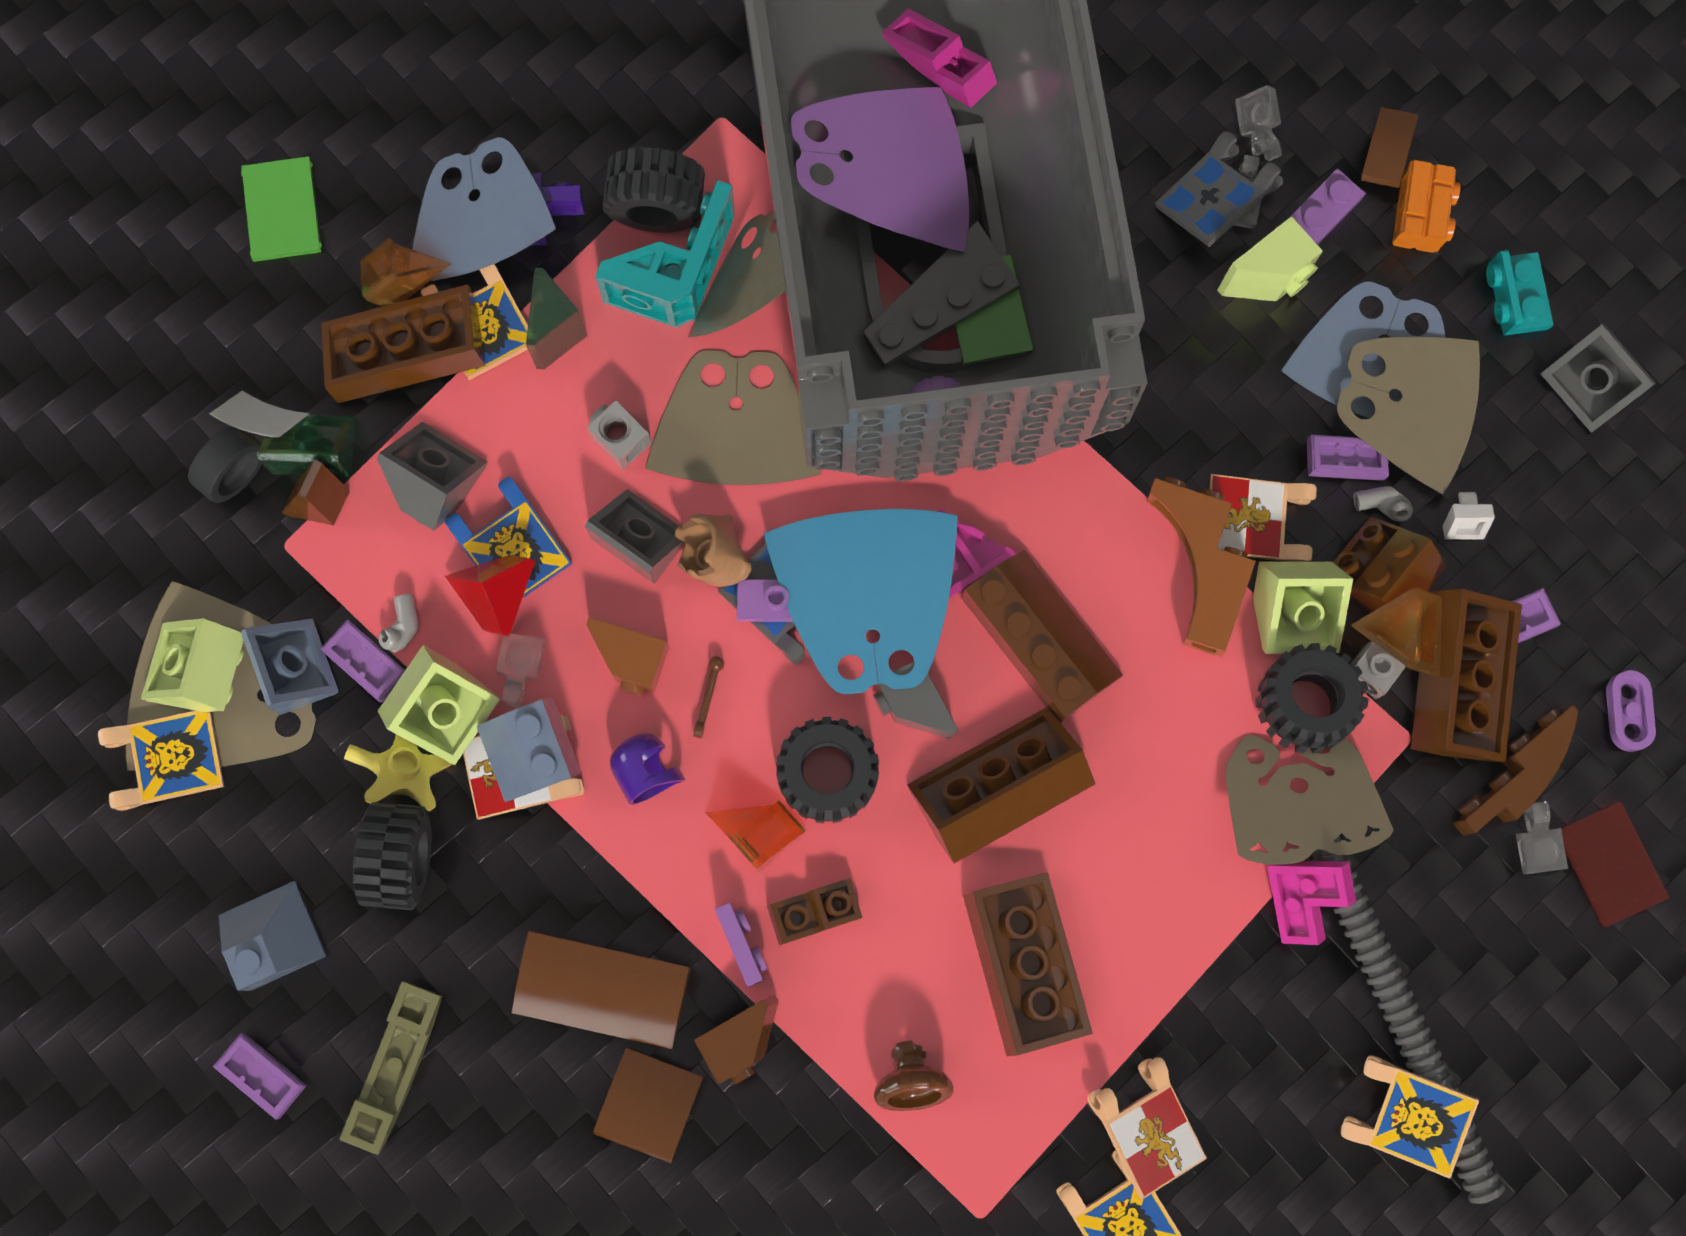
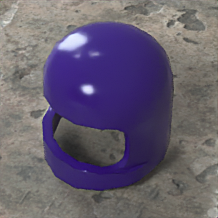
(642, 780)

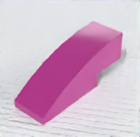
(941, 57)

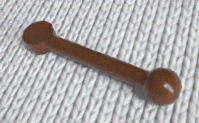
(716, 664)

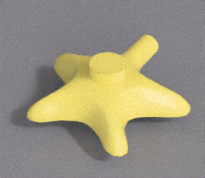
(399, 771)

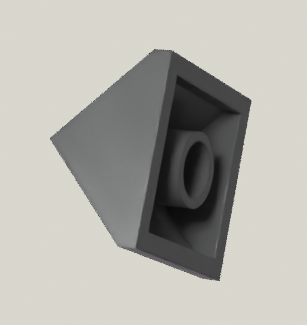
(1598, 378)
(636, 535)

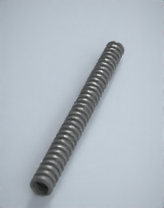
(1409, 1027)

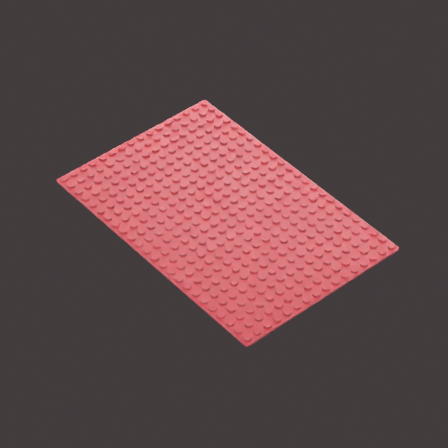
(1134, 862)

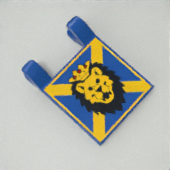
(514, 533)

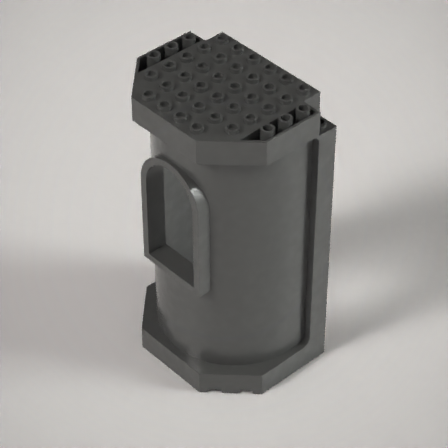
(1043, 198)

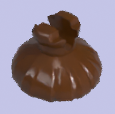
(912, 1082)

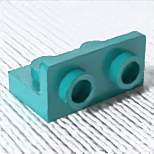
(1519, 293)

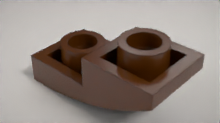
(1389, 147)
(814, 911)

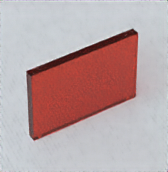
(1612, 864)

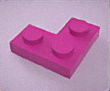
(1300, 892)

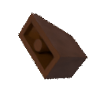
(739, 1042)

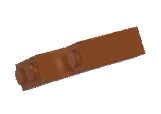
(1218, 574)

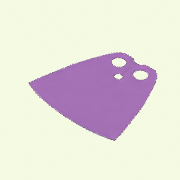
(903, 166)

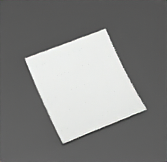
(257, 416)

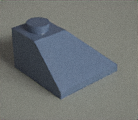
(269, 937)

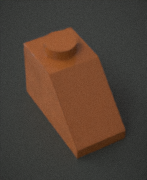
(630, 655)

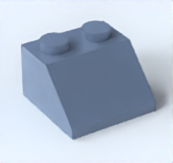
(528, 749)

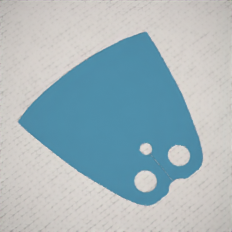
(862, 575)

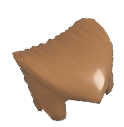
(712, 550)

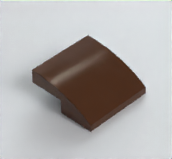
(648, 1105)

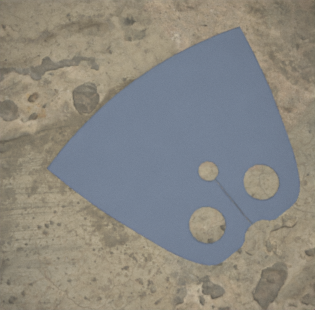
(481, 231)
(1324, 353)

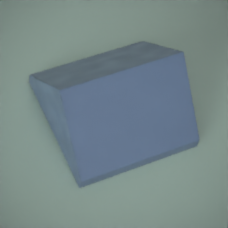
(289, 664)

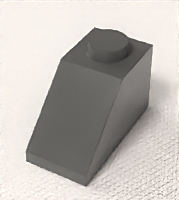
(916, 706)

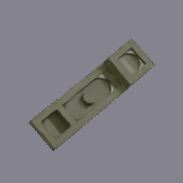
(393, 1068)

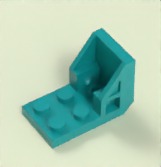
(651, 285)

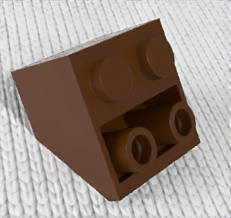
(1388, 563)

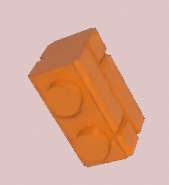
(1425, 206)

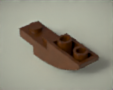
(1532, 767)

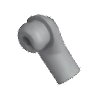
(1386, 500)
(405, 626)

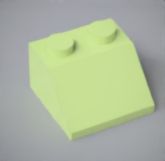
(1273, 265)
(1300, 604)
(194, 665)
(437, 705)

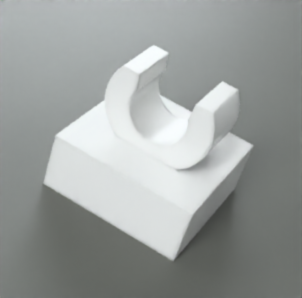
(1468, 518)

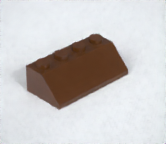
(1041, 635)
(1471, 701)
(1002, 784)

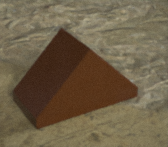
(316, 496)

